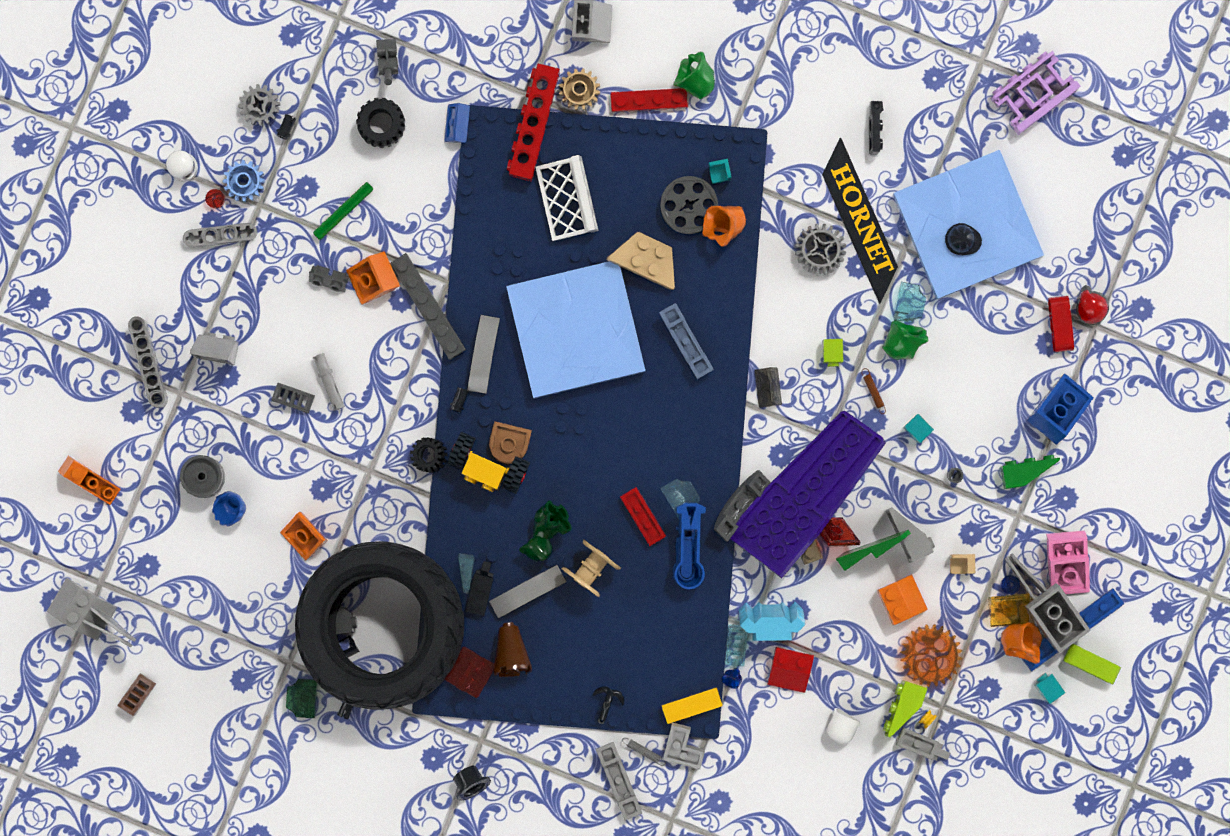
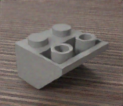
(591, 21)

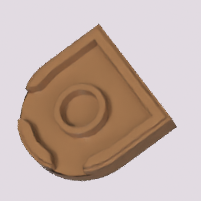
(508, 442)

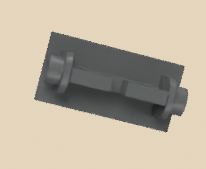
(320, 277)

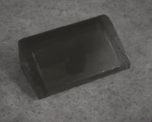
(768, 387)

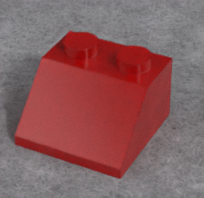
(790, 669)

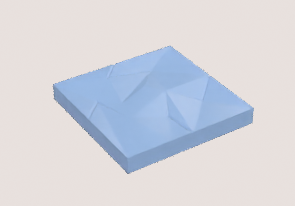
(981, 197)
(575, 329)

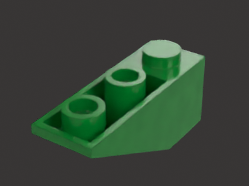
(1021, 474)

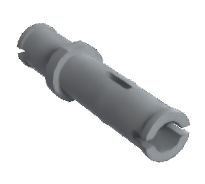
(328, 381)

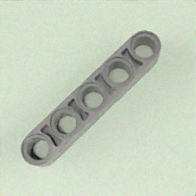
(141, 355)

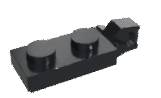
(875, 127)
(480, 590)

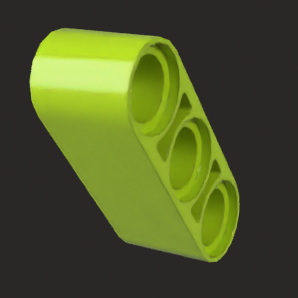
(1092, 664)

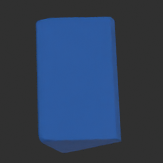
(457, 123)

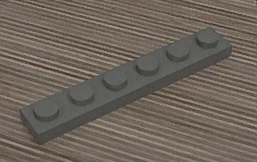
(428, 306)

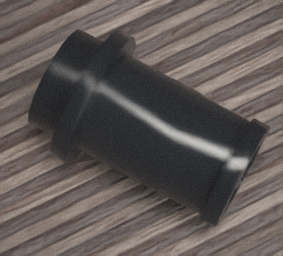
(286, 127)
(459, 400)
(348, 708)

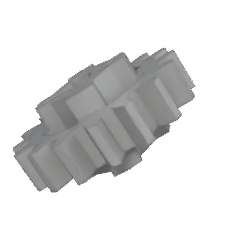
(251, 108)

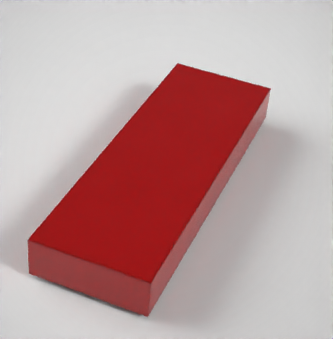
(643, 516)

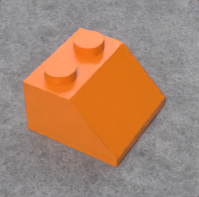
(373, 277)
(902, 600)

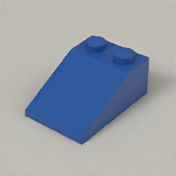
(1060, 409)

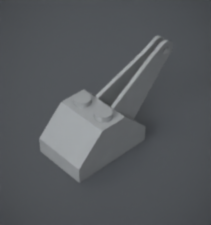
(1051, 611)
(86, 612)

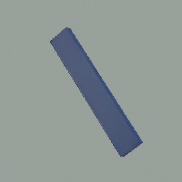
(1091, 615)

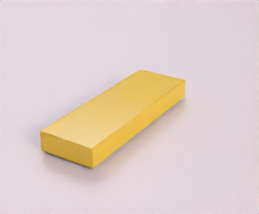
(692, 705)

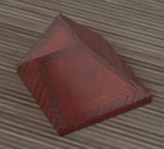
(838, 534)

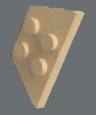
(646, 258)

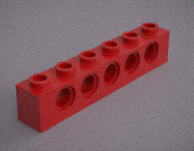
(550, 76)

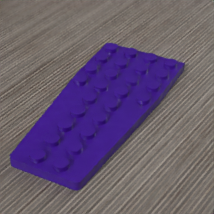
(807, 494)

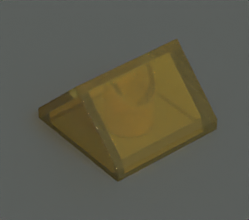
(1008, 609)

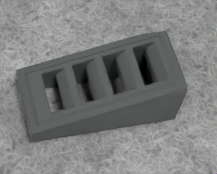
(277, 392)

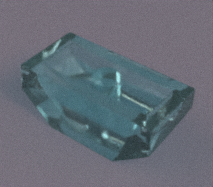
(909, 303)
(679, 492)

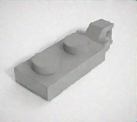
(921, 745)

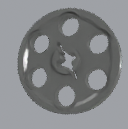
(679, 200)

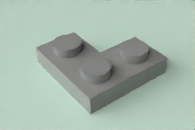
(678, 750)

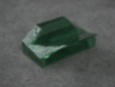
(302, 698)

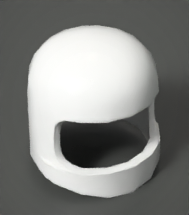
(180, 165)
(842, 726)

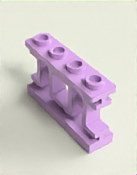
(1044, 104)

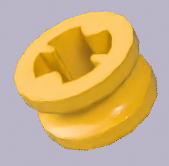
(927, 719)

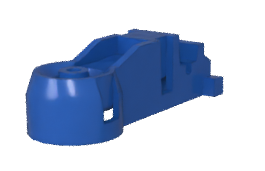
(688, 546)

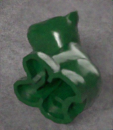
(547, 522)

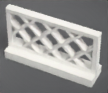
(581, 190)

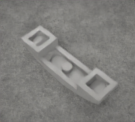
(483, 354)
(527, 591)
(619, 781)

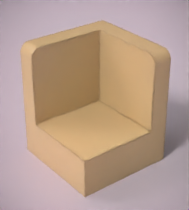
(962, 564)

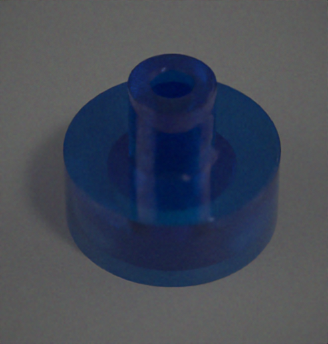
(1005, 584)
(732, 678)

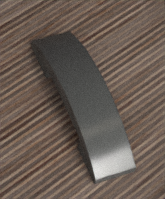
(738, 504)

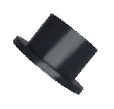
(470, 783)

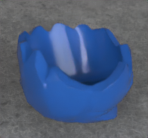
(228, 508)

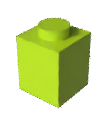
(832, 352)

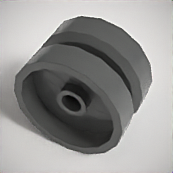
(213, 479)

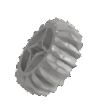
(834, 242)

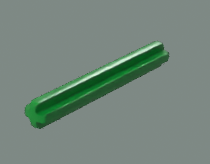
(343, 210)

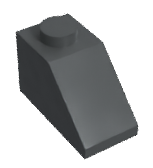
(345, 621)

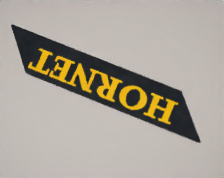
(860, 220)

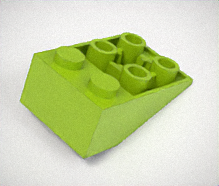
(908, 702)

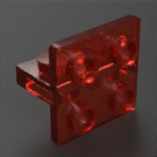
(470, 672)

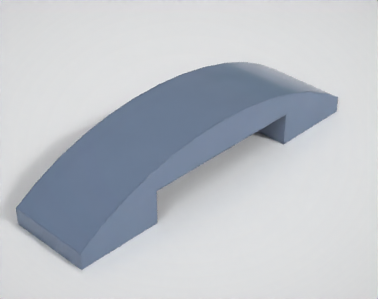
(686, 341)

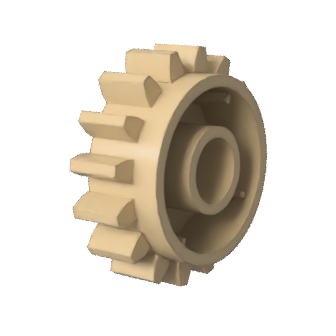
(574, 80)

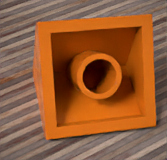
(303, 535)

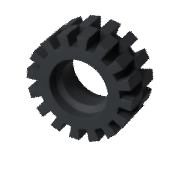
(438, 459)

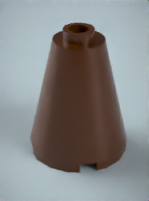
(511, 653)

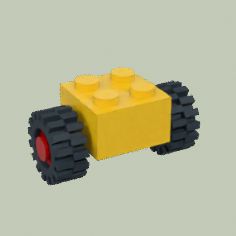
(485, 471)

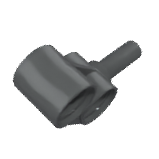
(387, 59)

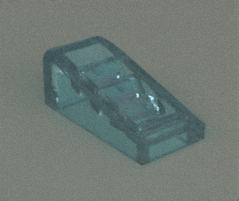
(466, 565)
(731, 661)

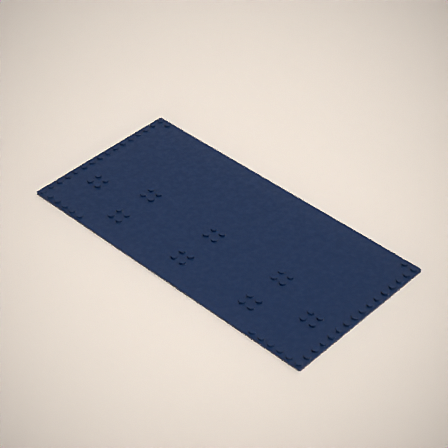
(602, 437)

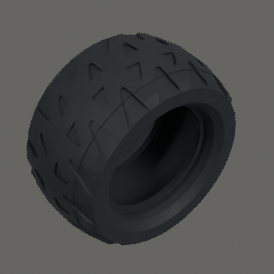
(317, 625)

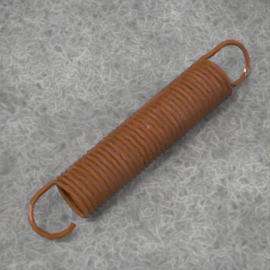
(873, 391)

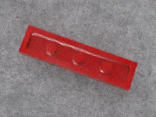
(649, 100)

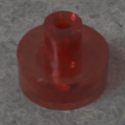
(215, 203)

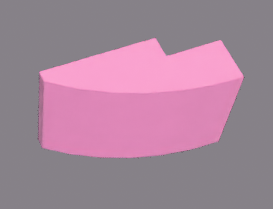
(1068, 561)

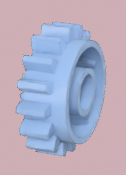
(243, 191)

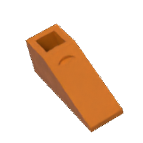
(89, 480)

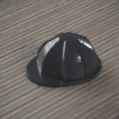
(963, 239)

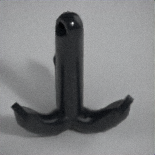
(607, 701)

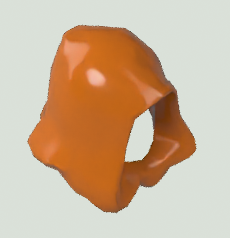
(724, 219)
(1022, 641)

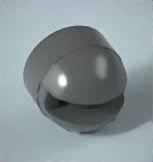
(957, 477)

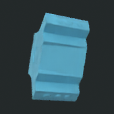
(771, 621)

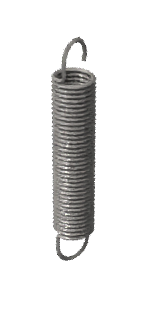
(643, 751)

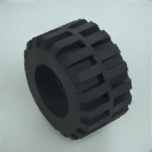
(373, 108)

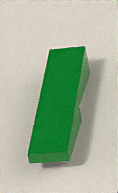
(877, 548)

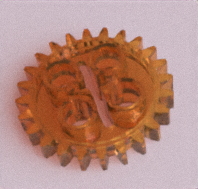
(928, 637)

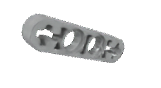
(220, 238)

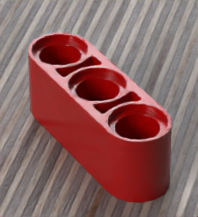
(1061, 324)

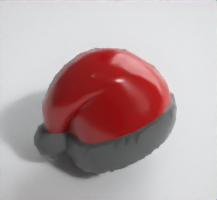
(1092, 306)

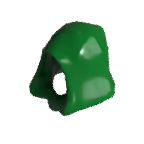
(697, 81)
(904, 340)

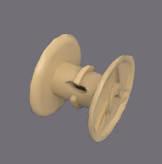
(591, 568)

